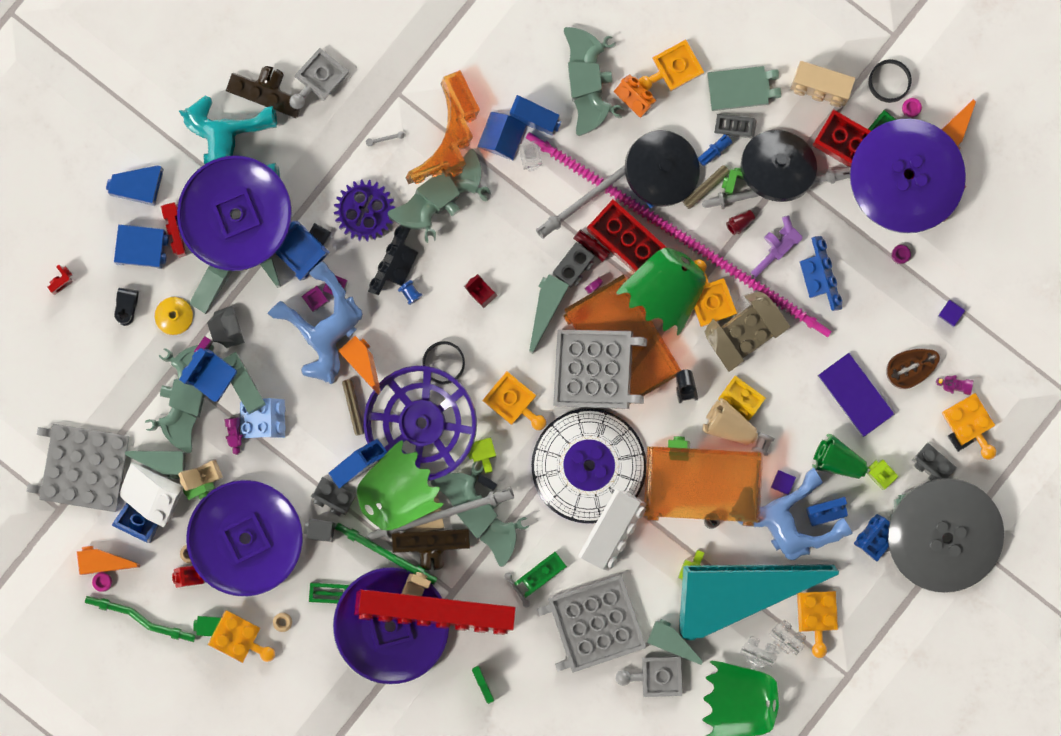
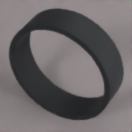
(898, 63)
(447, 343)

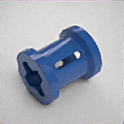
(410, 292)

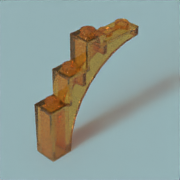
(461, 109)

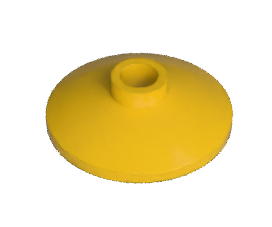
(183, 316)

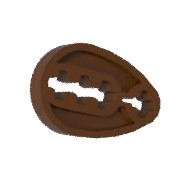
(904, 359)

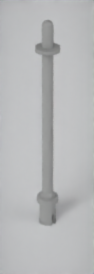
(830, 176)
(555, 221)
(493, 498)

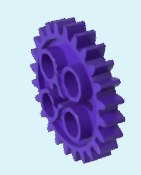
(348, 204)

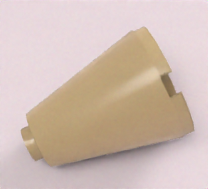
(729, 424)

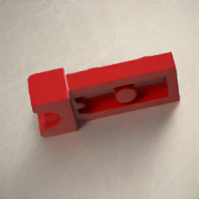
(170, 214)

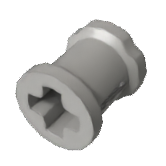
(763, 443)

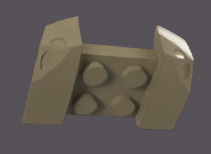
(746, 330)

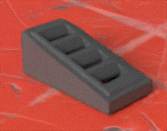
(751, 131)

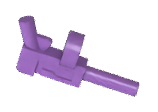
(779, 247)

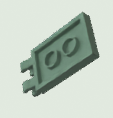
(741, 88)

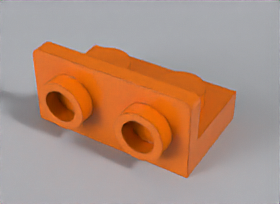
(634, 95)

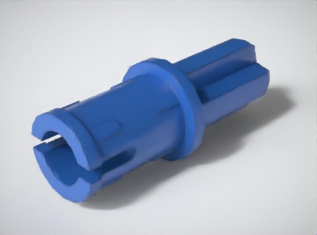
(715, 150)

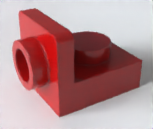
(59, 283)
(186, 577)

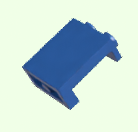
(140, 246)
(301, 250)

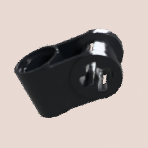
(126, 302)
(686, 386)

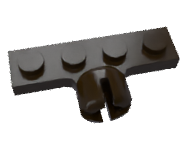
(263, 91)
(430, 544)

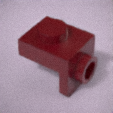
(480, 291)

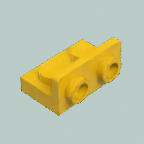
(742, 397)

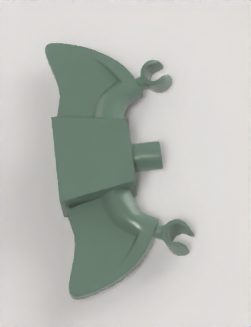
(587, 79)
(440, 194)
(185, 402)
(481, 520)

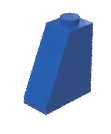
(535, 115)
(136, 185)
(357, 463)

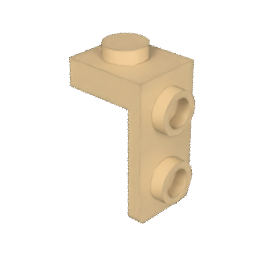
(204, 474)
(416, 584)

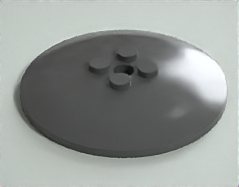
(940, 509)

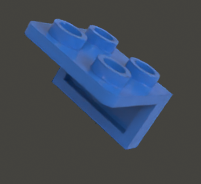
(208, 374)

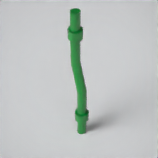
(354, 535)
(105, 604)

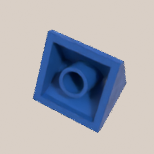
(501, 135)
(135, 524)

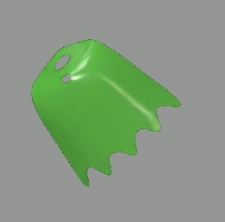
(398, 488)

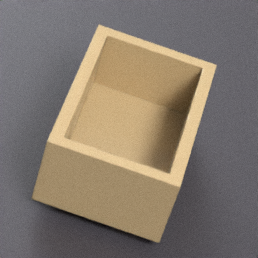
(822, 84)

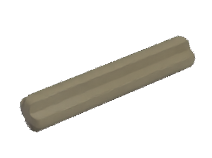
(707, 186)
(353, 407)

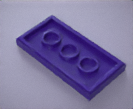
(855, 394)

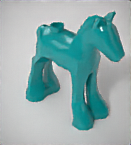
(222, 132)

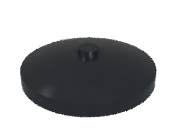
(778, 165)
(662, 168)

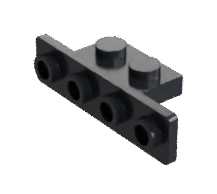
(396, 262)

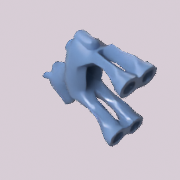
(328, 331)
(782, 524)

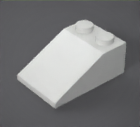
(150, 494)

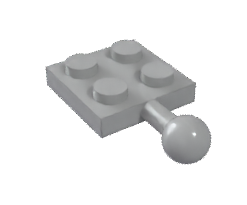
(320, 75)
(659, 675)

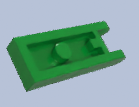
(541, 573)

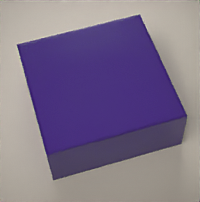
(951, 313)
(783, 482)

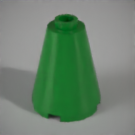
(837, 458)

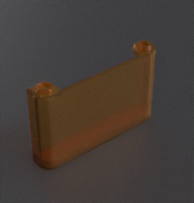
(608, 311)
(703, 484)

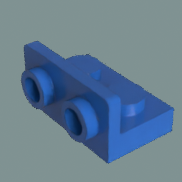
(827, 511)
(874, 537)

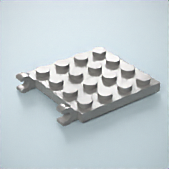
(595, 369)
(82, 467)
(595, 624)

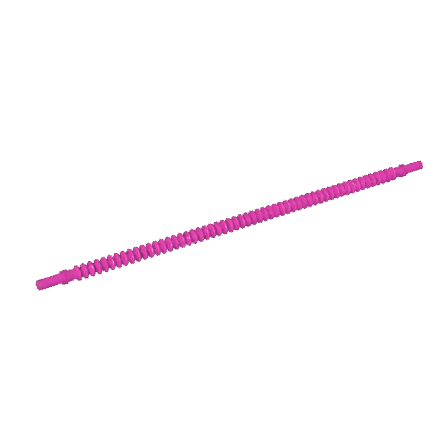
(810, 321)

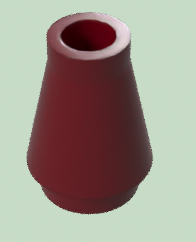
(740, 222)

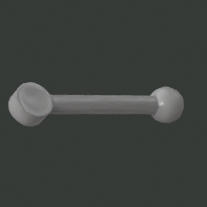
(369, 142)
(526, 603)

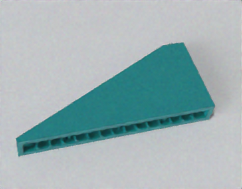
(728, 593)

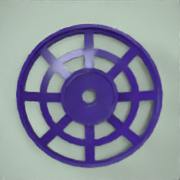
(426, 409)

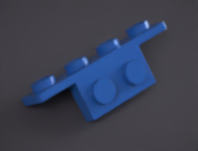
(819, 275)

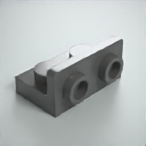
(933, 463)
(337, 498)

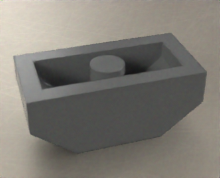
(225, 328)

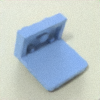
(264, 422)

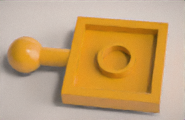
(675, 66)
(714, 301)
(511, 399)
(968, 421)
(817, 613)
(236, 637)

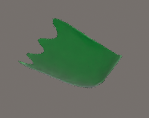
(666, 288)
(741, 701)

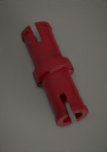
(591, 245)

